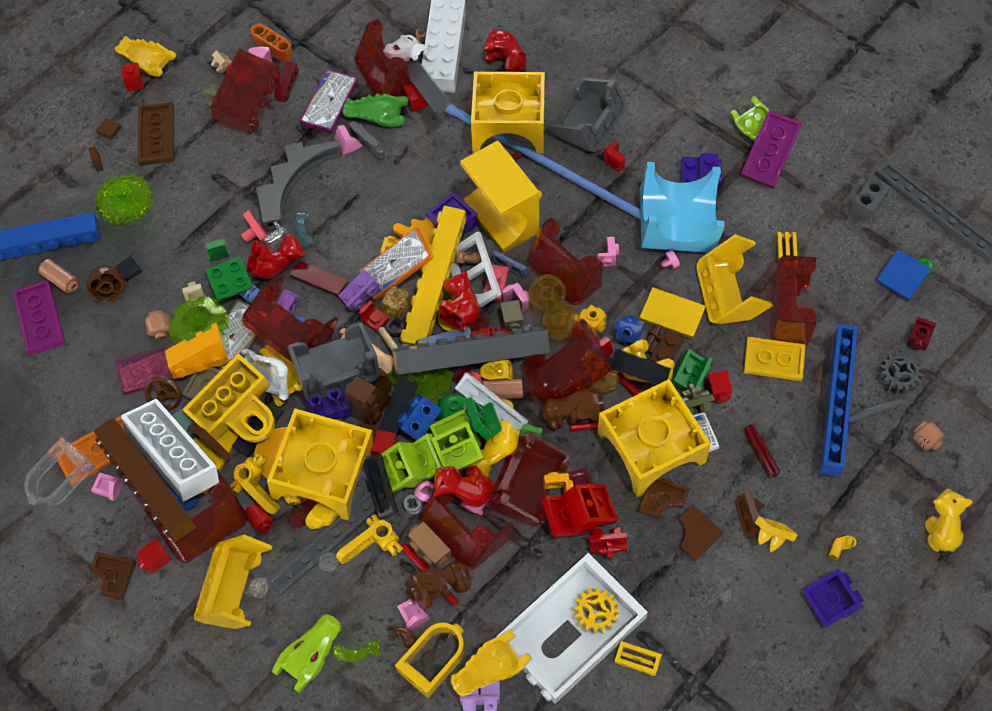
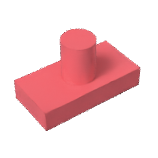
(255, 229)
(501, 275)

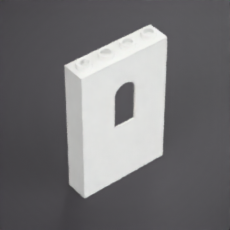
(552, 610)

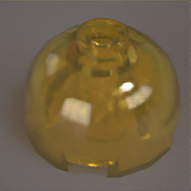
(554, 294)
(560, 321)

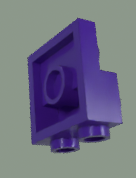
(698, 167)
(454, 201)
(834, 597)

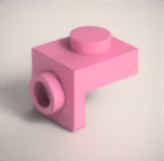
(612, 250)
(516, 292)

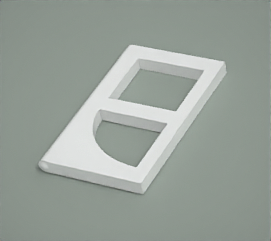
(485, 265)

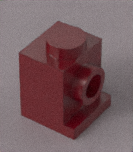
(921, 334)

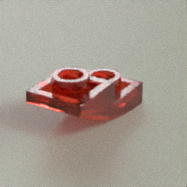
(298, 517)

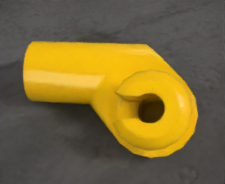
(841, 544)

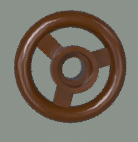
(164, 390)

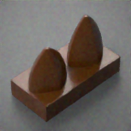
(748, 512)

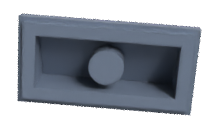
(514, 266)

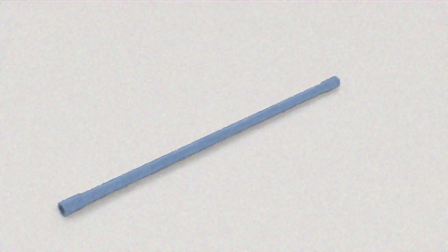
(566, 173)

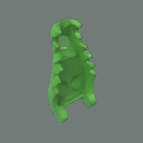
(379, 109)

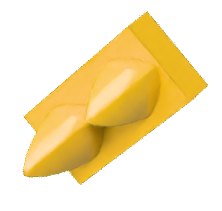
(775, 531)

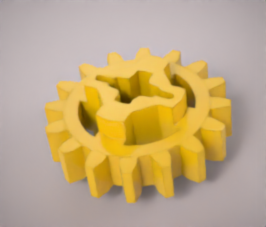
(602, 615)

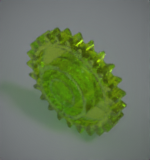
(124, 198)

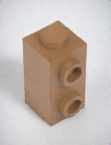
(425, 541)

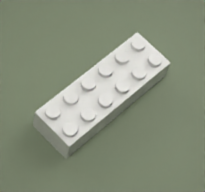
(444, 42)
(170, 449)

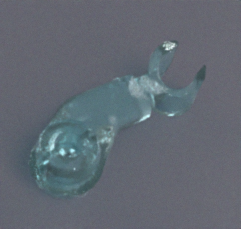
(300, 217)

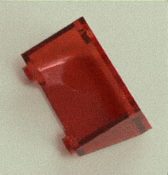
(380, 73)
(549, 257)
(570, 369)
(520, 484)

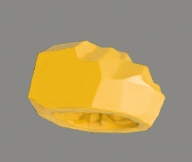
(497, 370)
(320, 516)

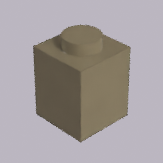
(511, 315)

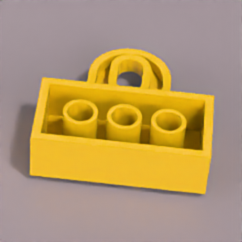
(230, 402)

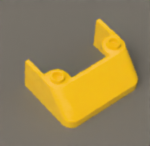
(719, 283)
(226, 581)

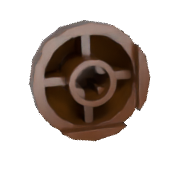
(105, 283)

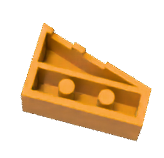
(197, 354)

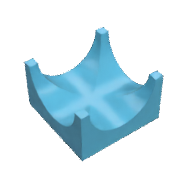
(679, 213)

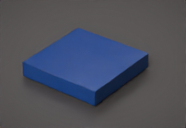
(903, 275)

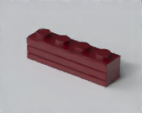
(288, 77)

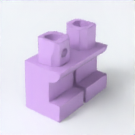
(489, 698)

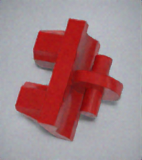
(608, 543)

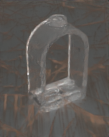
(61, 447)

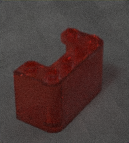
(245, 91)
(788, 320)

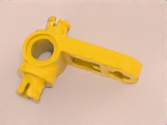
(251, 484)
(369, 536)

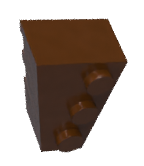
(366, 401)

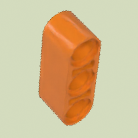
(278, 45)

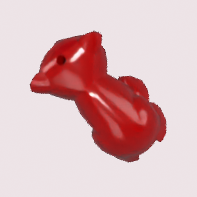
(504, 45)
(270, 264)
(464, 308)
(473, 489)

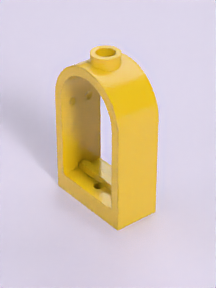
(413, 676)

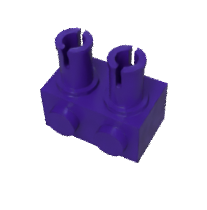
(333, 406)

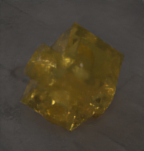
(396, 302)
(611, 382)

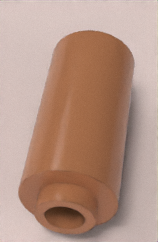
(59, 276)
(505, 388)

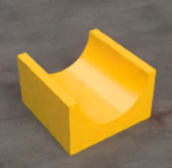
(504, 196)

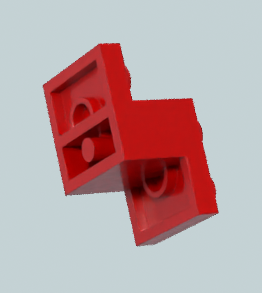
(579, 510)

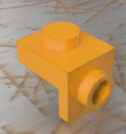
(555, 480)

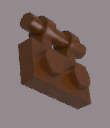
(668, 344)

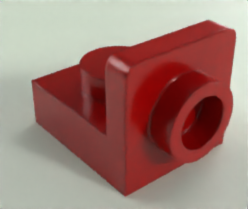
(614, 158)
(372, 316)

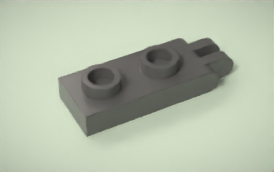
(368, 141)

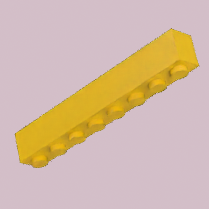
(430, 287)

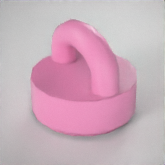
(671, 260)
(422, 490)

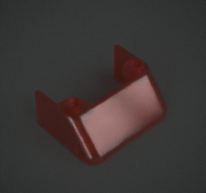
(279, 326)
(212, 524)
(464, 546)

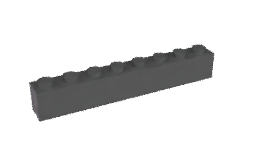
(470, 350)

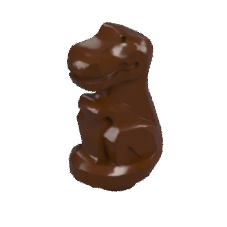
(576, 406)
(433, 583)

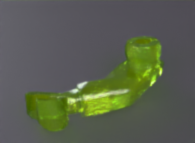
(353, 656)

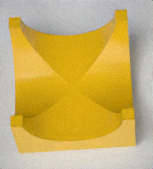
(508, 105)
(654, 434)
(320, 461)

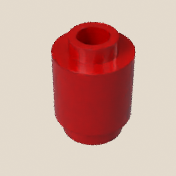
(259, 518)

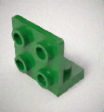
(229, 278)

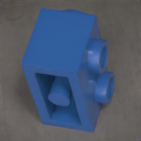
(418, 416)

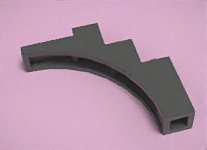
(285, 176)

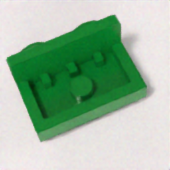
(691, 369)
(483, 419)

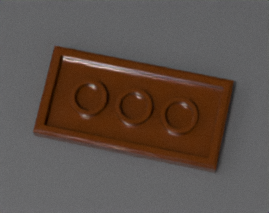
(156, 133)

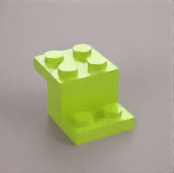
(456, 441)
(411, 463)

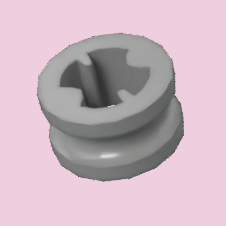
(413, 511)

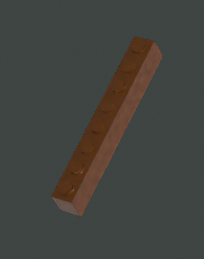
(144, 479)

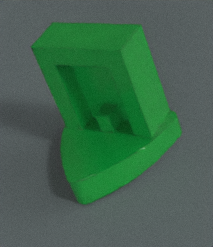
(217, 250)

